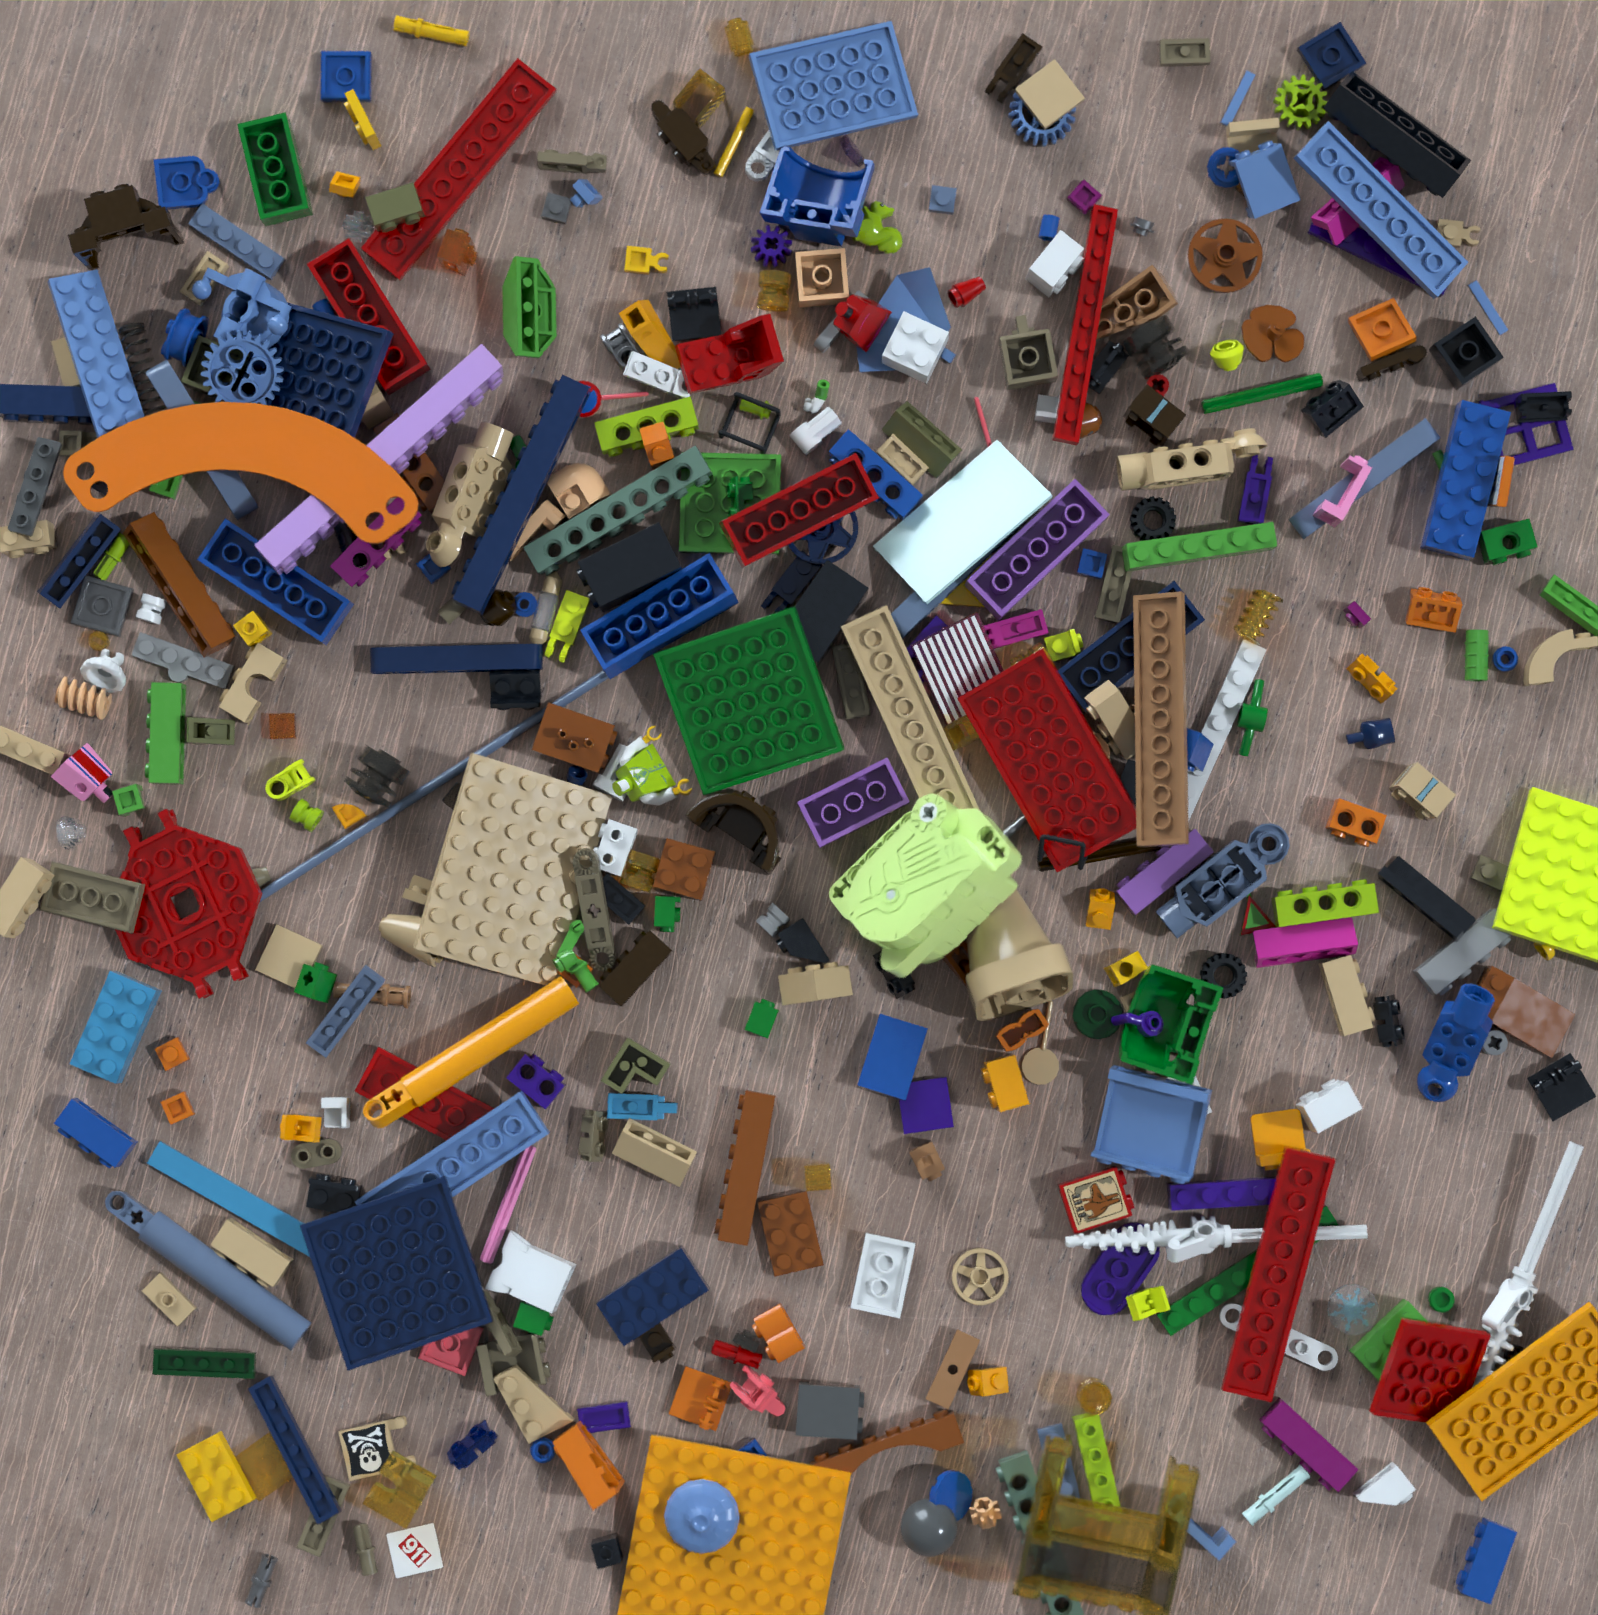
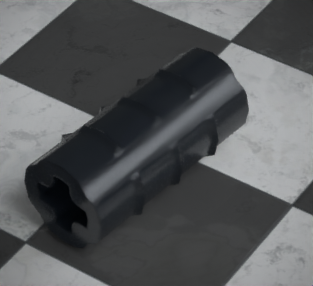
(345, 538)

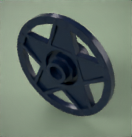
(830, 534)

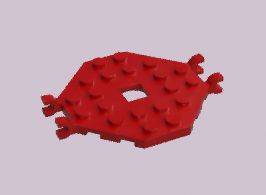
(223, 889)

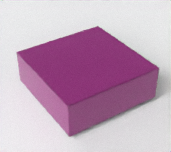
(1084, 197)

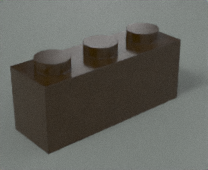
(634, 967)

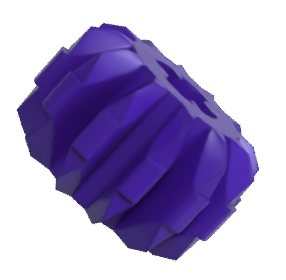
(770, 254)

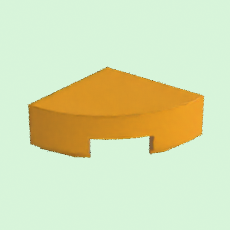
(348, 814)

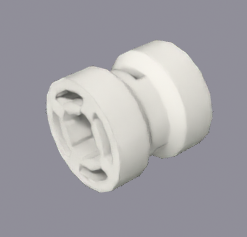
(151, 609)

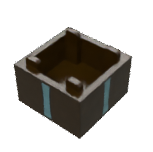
(1154, 415)

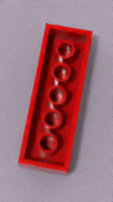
(360, 299)
(799, 510)

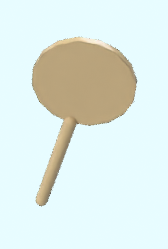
(1041, 1064)

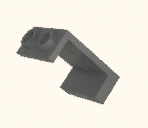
(829, 1411)

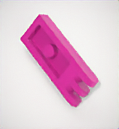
(1017, 629)

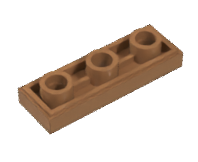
(945, 1383)

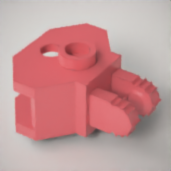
(758, 1393)

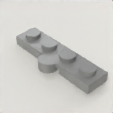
(182, 661)

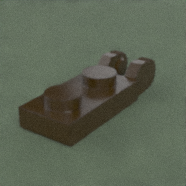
(1014, 66)
(1393, 363)

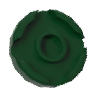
(1094, 1013)

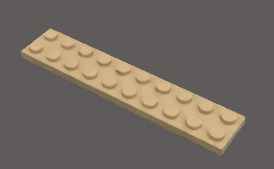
(906, 708)

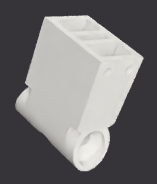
(531, 1274)

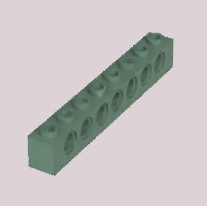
(539, 549)
(1020, 1465)

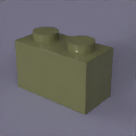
(395, 207)

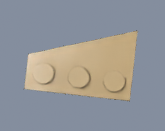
(530, 1406)

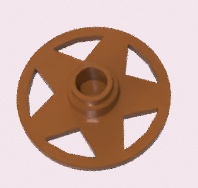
(1225, 255)

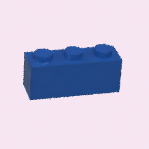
(95, 1133)
(1486, 1560)

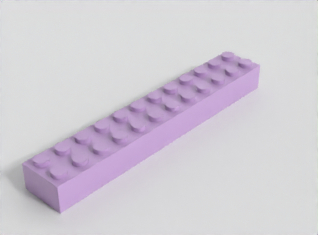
(396, 446)

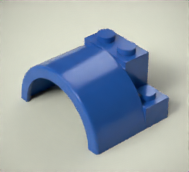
(814, 200)

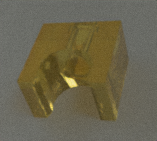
(412, 1487)

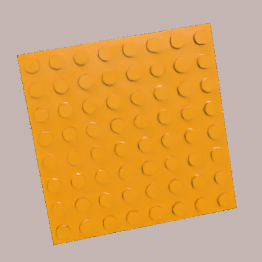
(772, 1563)

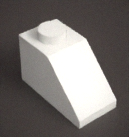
(1386, 1487)

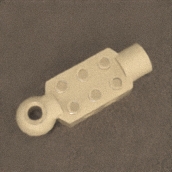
(1153, 469)

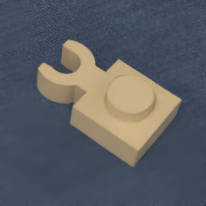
(1454, 232)

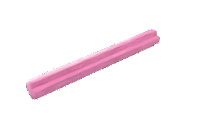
(507, 1205)

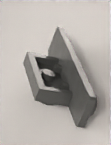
(34, 486)

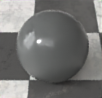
(928, 1528)

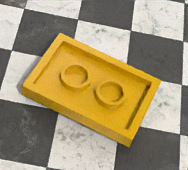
(216, 1476)

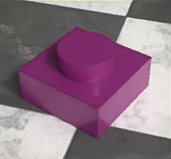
(1356, 615)

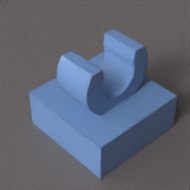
(585, 194)

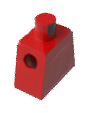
(860, 320)

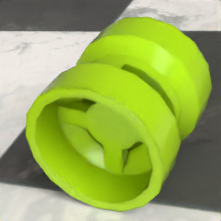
(306, 815)

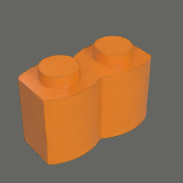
(1027, 1025)
(778, 1333)

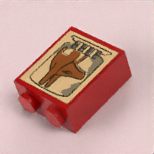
(1096, 1199)

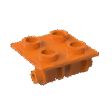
(700, 1398)

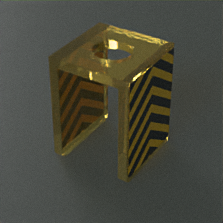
(690, 87)

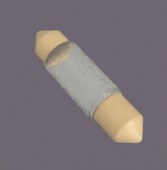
(545, 609)

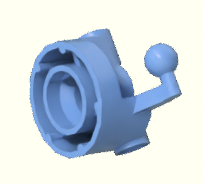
(249, 307)

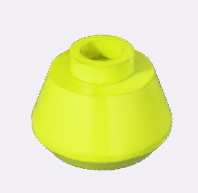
(1227, 354)

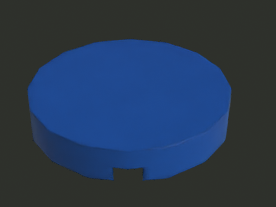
(954, 1491)

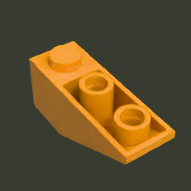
(650, 333)

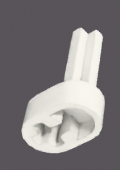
(605, 781)

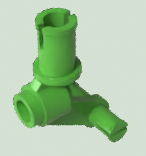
(567, 960)

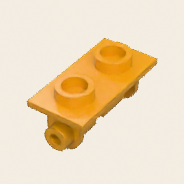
(1379, 686)

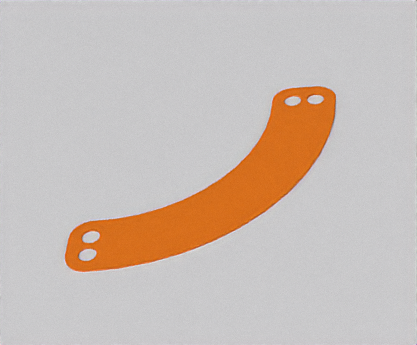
(246, 439)

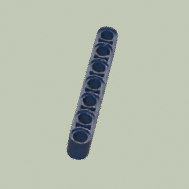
(455, 658)

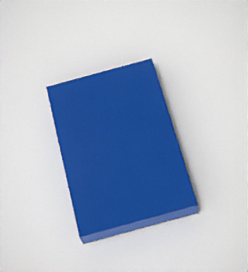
(892, 1057)

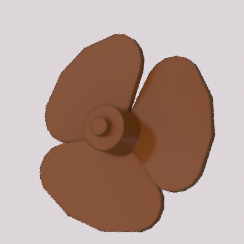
(1267, 329)

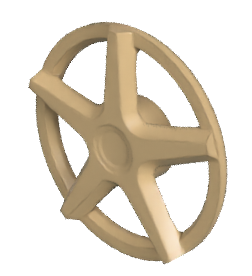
(980, 1276)

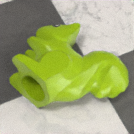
(873, 233)

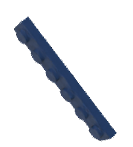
(295, 1450)

